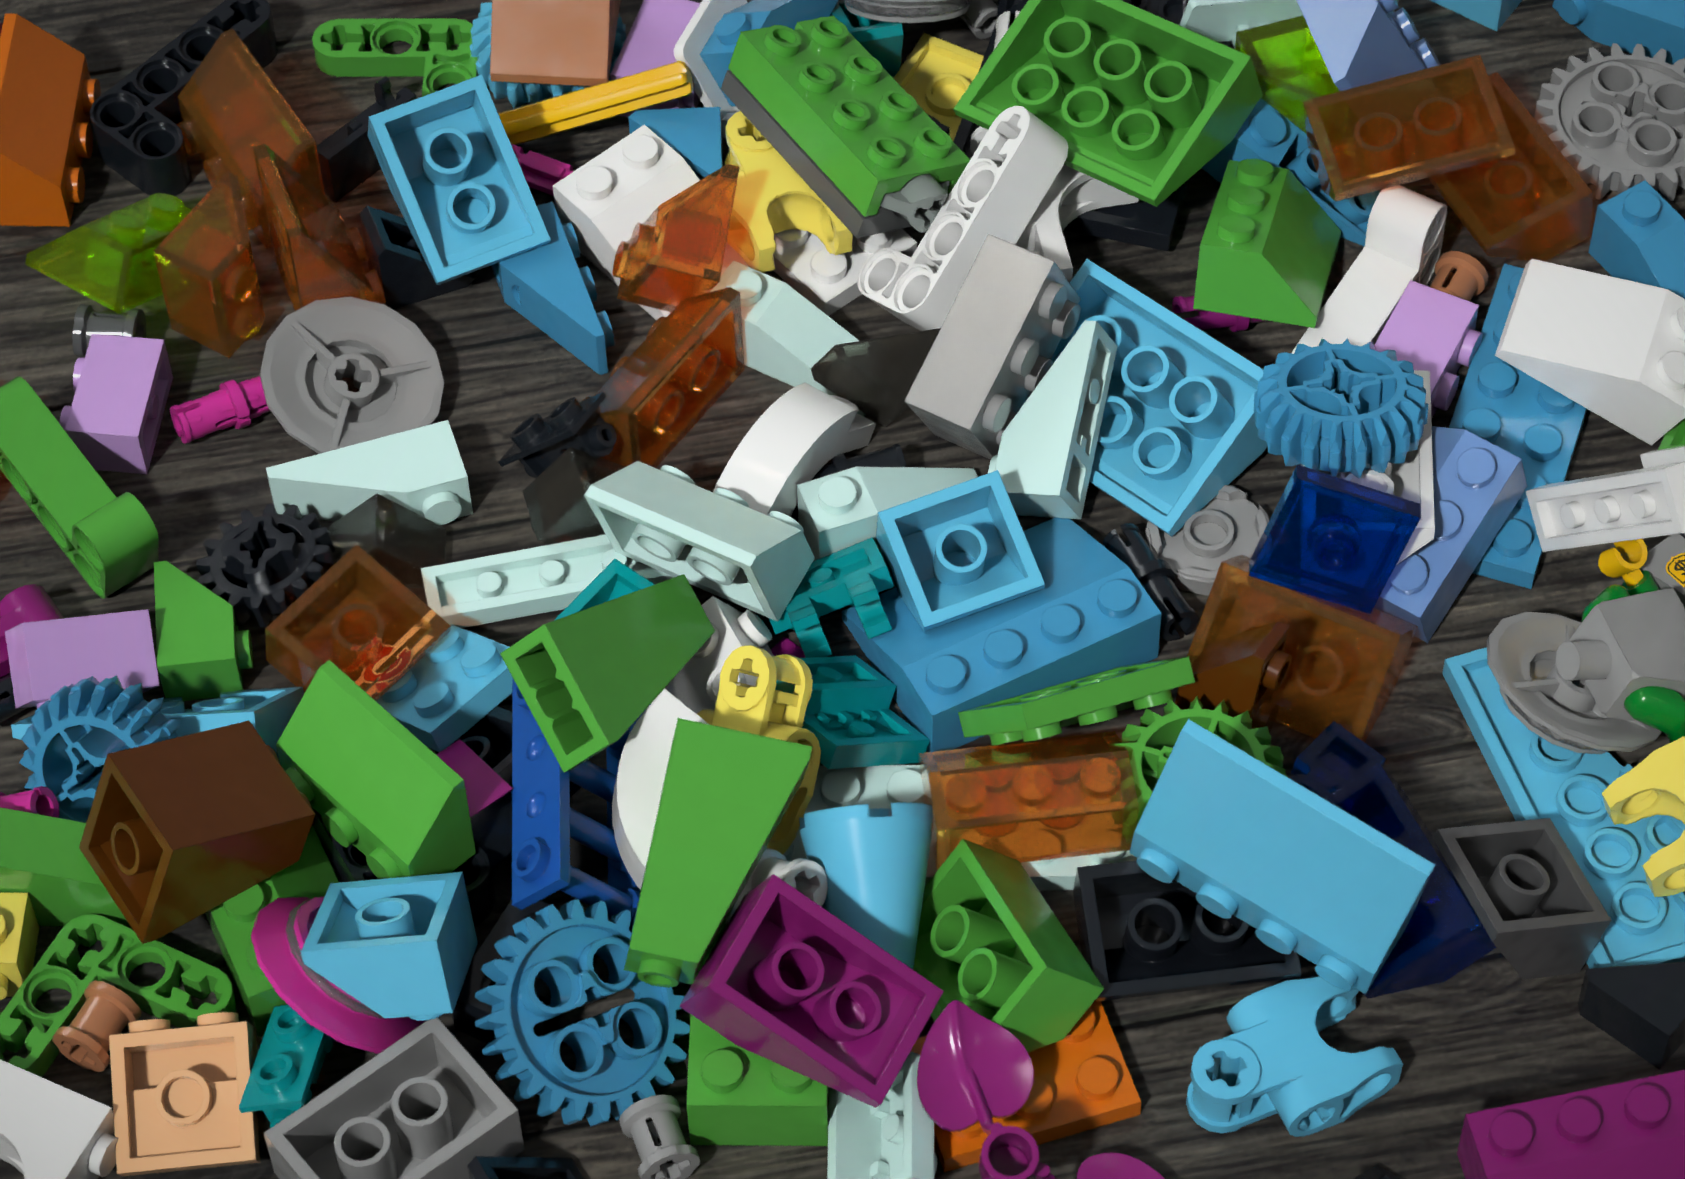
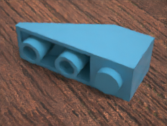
(1277, 140)
(557, 294)

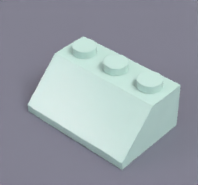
(702, 534)

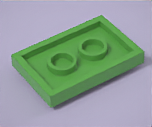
(1079, 701)

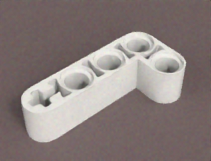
(991, 197)
(1399, 247)

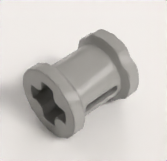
(665, 1114)

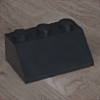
(1161, 940)

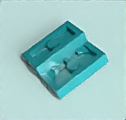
(854, 717)

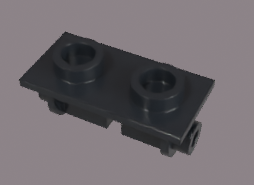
(571, 424)

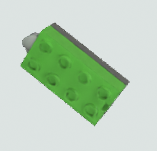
(844, 125)

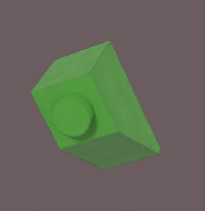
(196, 638)

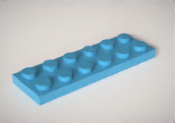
(1524, 420)

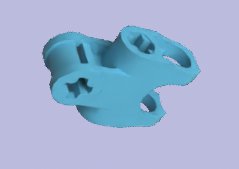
(1284, 1066)

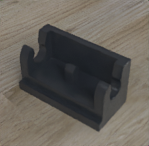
(347, 154)

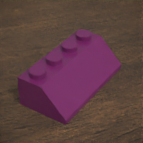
(1586, 1134)

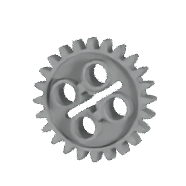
(1619, 119)

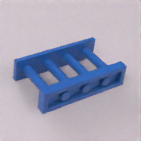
(546, 822)

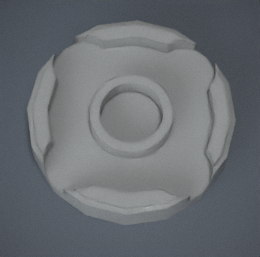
(1198, 554)

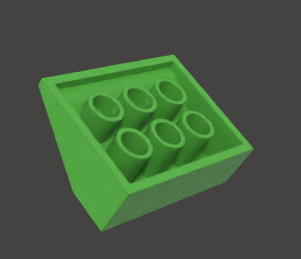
(1122, 87)

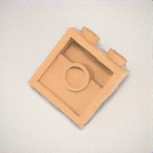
(182, 1095)

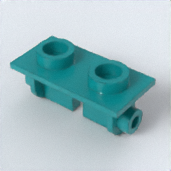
(285, 1066)

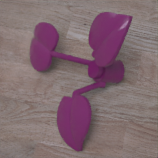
(984, 1072)

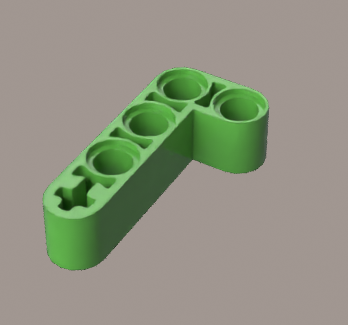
(101, 534)

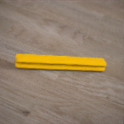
(597, 102)

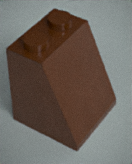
(192, 825)

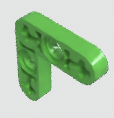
(437, 66)
(112, 965)

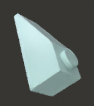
(781, 327)
(1055, 434)
(410, 468)
(845, 504)

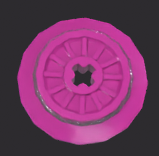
(278, 942)

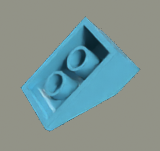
(457, 180)

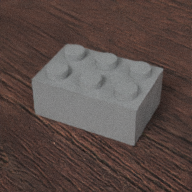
(993, 346)
(401, 1115)

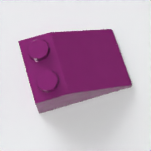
(811, 993)

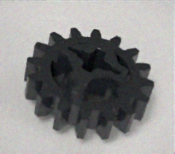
(266, 561)

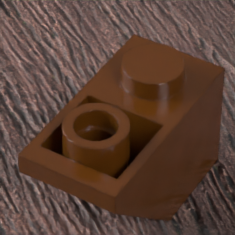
(1241, 672)

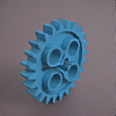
(607, 1071)

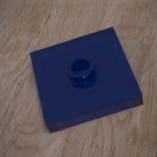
(1334, 539)

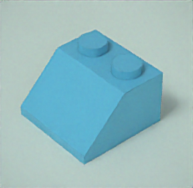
(957, 551)
(395, 943)

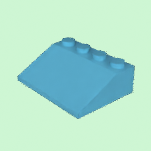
(1174, 406)
(1278, 859)

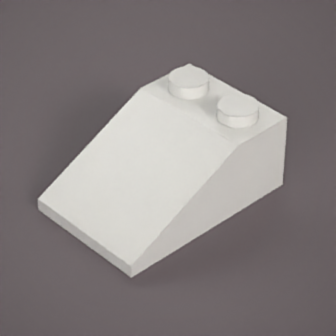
(619, 191)
(1601, 345)

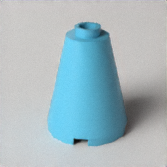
(874, 869)

